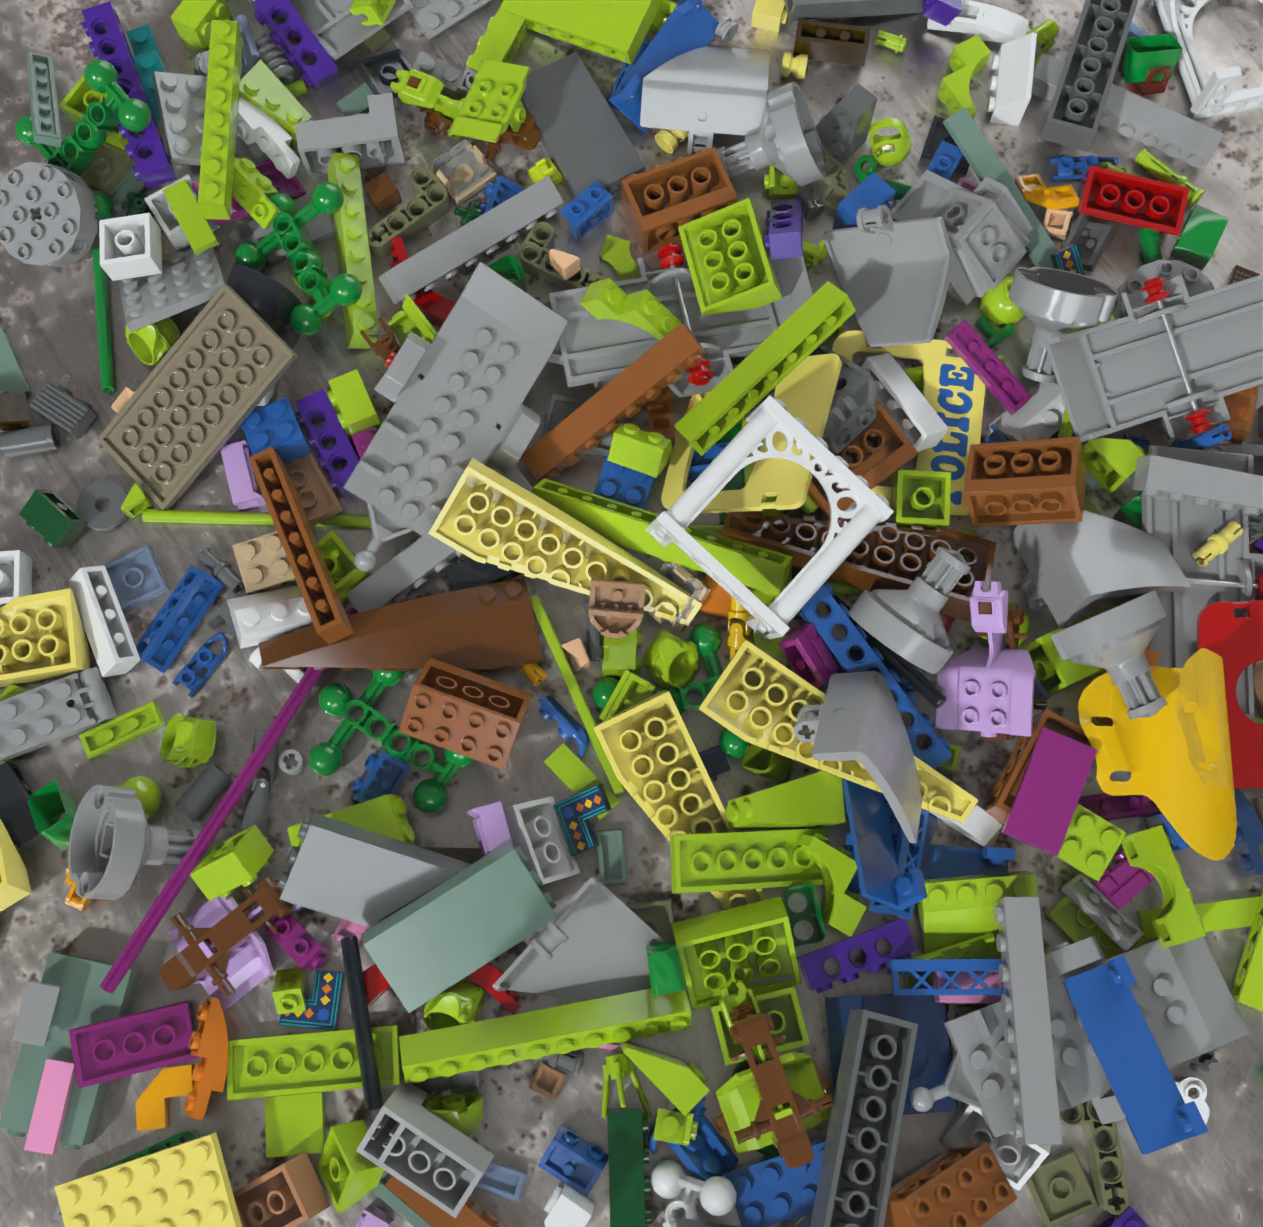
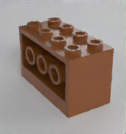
(674, 195)
(874, 464)
(1025, 482)
(465, 713)
(1006, 787)
(951, 1190)

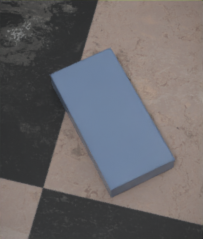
(503, 1180)

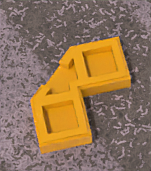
(1054, 198)
(153, 1104)

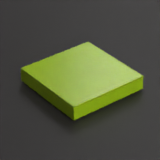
(294, 1124)

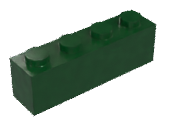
(626, 1168)

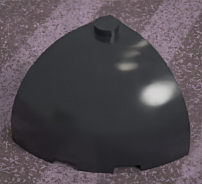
(267, 299)

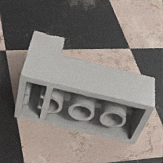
(371, 136)
(424, 1150)

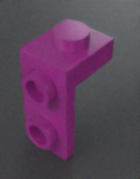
(299, 943)

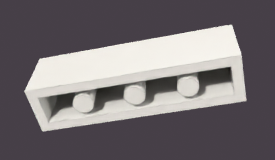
(905, 403)
(103, 621)

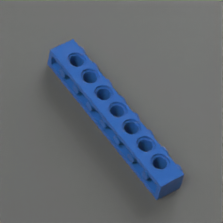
(937, 747)

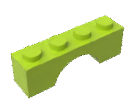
(1178, 917)

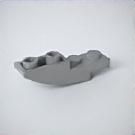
(455, 80)

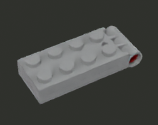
(46, 715)

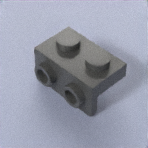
(1090, 240)

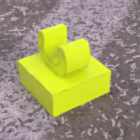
(543, 169)

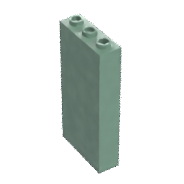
(459, 926)
(78, 1005)

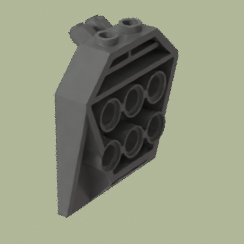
(852, 404)

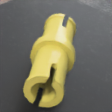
(1217, 543)

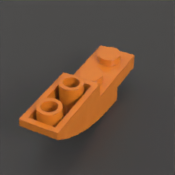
(211, 1045)

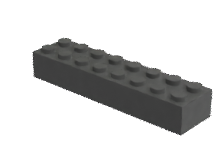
(1088, 73)
(865, 1121)

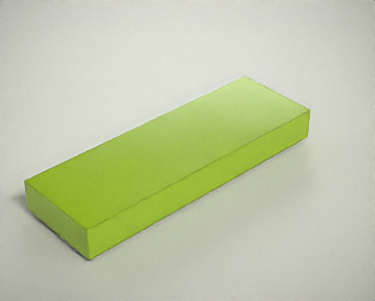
(190, 217)
(122, 730)
(576, 774)

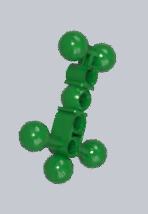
(92, 128)
(305, 262)
(708, 642)
(327, 757)

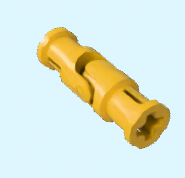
(738, 630)

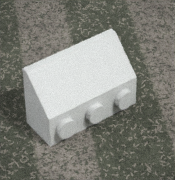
(1012, 80)
(1036, 418)
(268, 615)
(540, 836)
(1015, 1159)
(568, 1208)

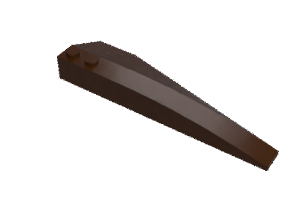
(884, 559)
(467, 628)

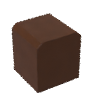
(382, 193)

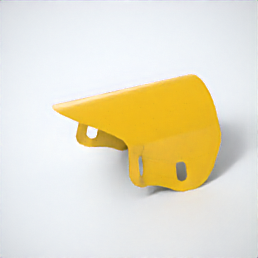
(1174, 756)

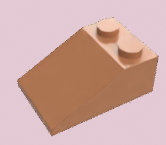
(282, 1196)

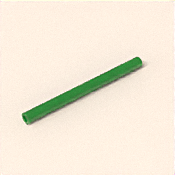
(103, 324)

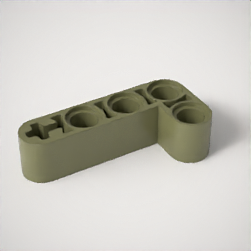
(404, 216)
(539, 266)
(1097, 1155)

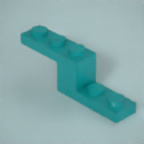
(147, 60)

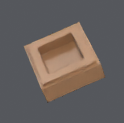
(547, 1081)

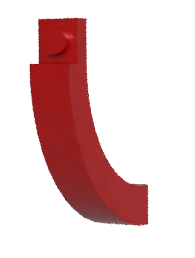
(431, 304)
(485, 977)

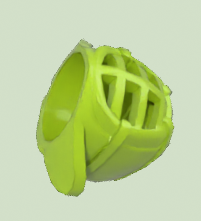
(153, 341)
(671, 660)
(188, 741)
(454, 1006)

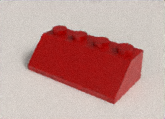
(1133, 200)

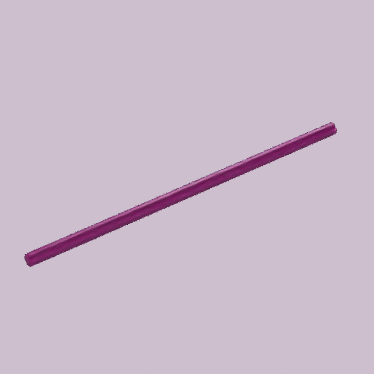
(211, 828)

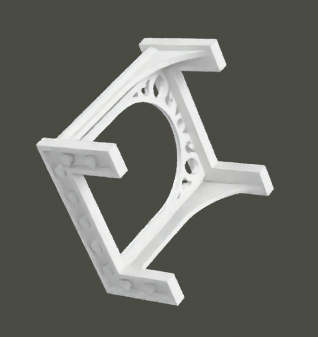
(1207, 97)
(864, 513)

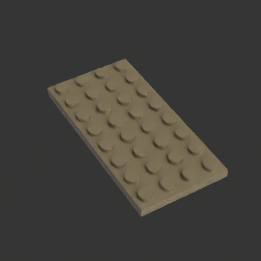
(197, 397)

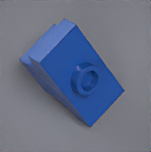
(945, 160)

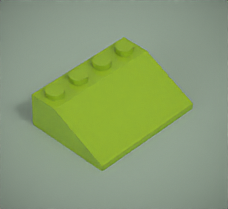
(730, 260)
(965, 905)
(735, 946)

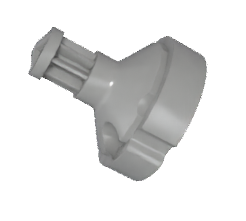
(785, 140)
(1057, 305)
(911, 618)
(1118, 644)
(114, 842)

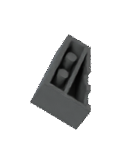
(848, 122)

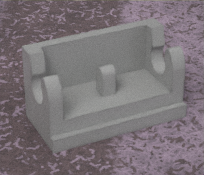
(36, 1013)

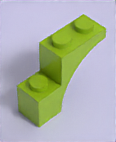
(965, 63)
(608, 301)
(840, 906)

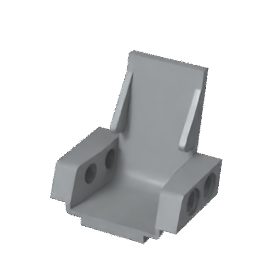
(982, 226)

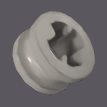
(726, 29)
(285, 767)

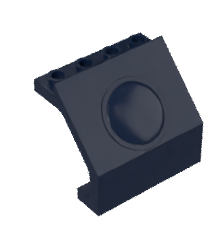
(932, 1044)

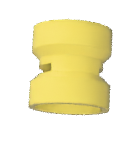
(794, 65)
(669, 139)

